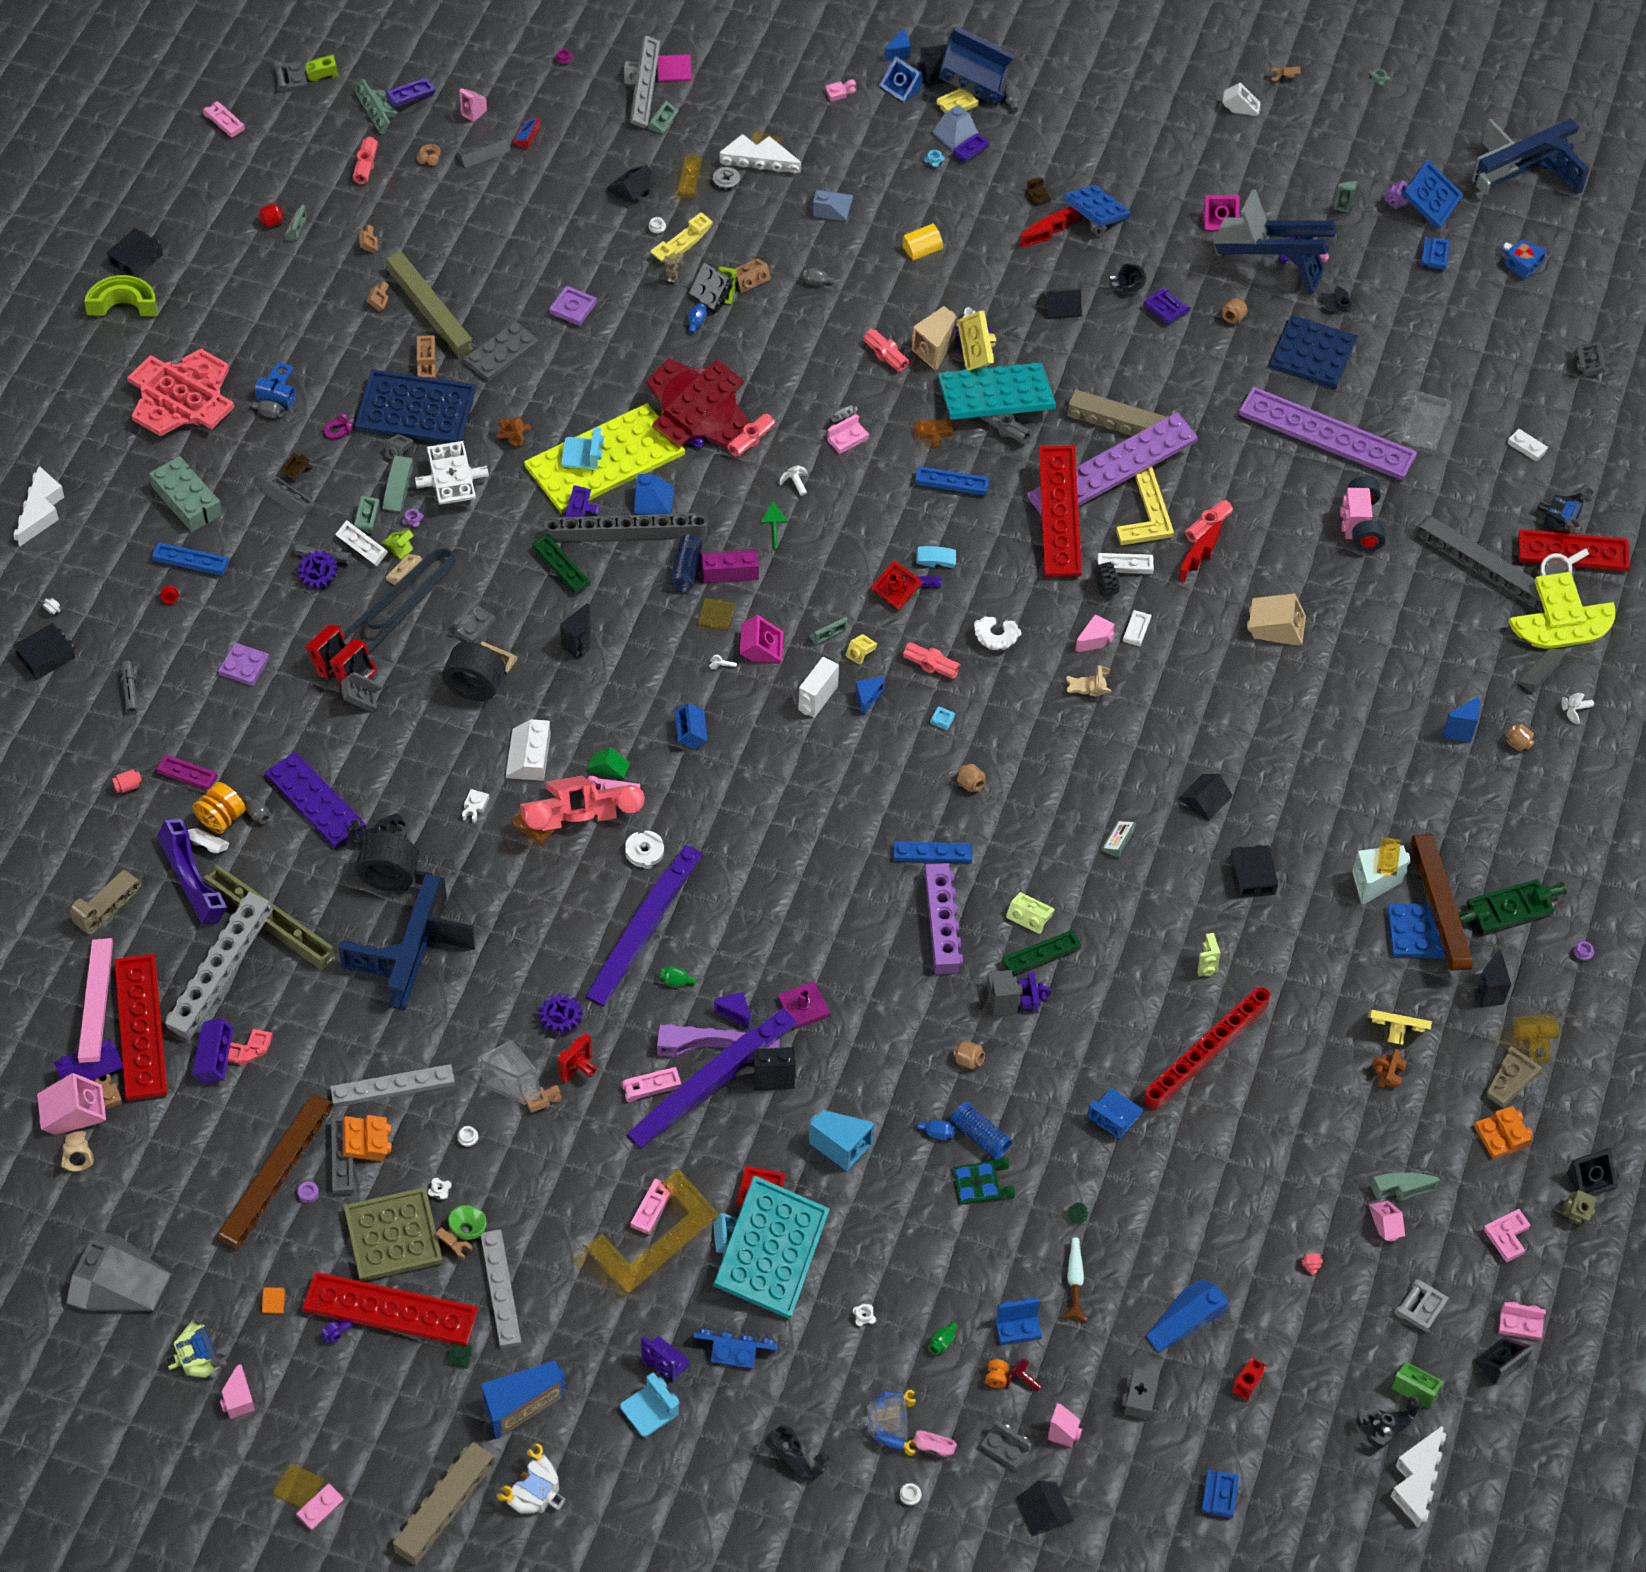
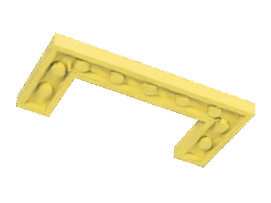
(1159, 524)

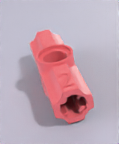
(365, 160)
(886, 350)
(751, 435)
(1208, 519)
(931, 660)

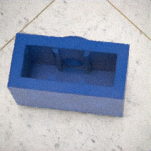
(691, 726)

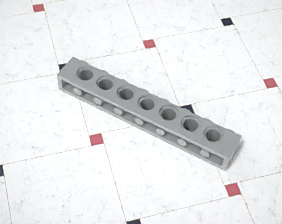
(219, 975)

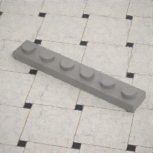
(645, 82)
(392, 1085)
(500, 1289)

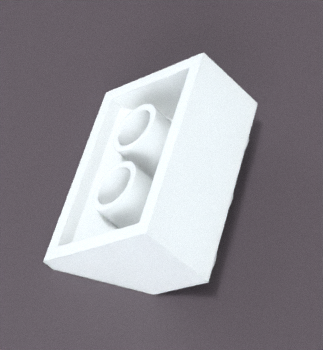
(529, 750)

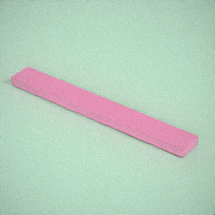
(95, 1000)

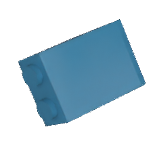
(841, 1137)

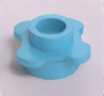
(934, 158)

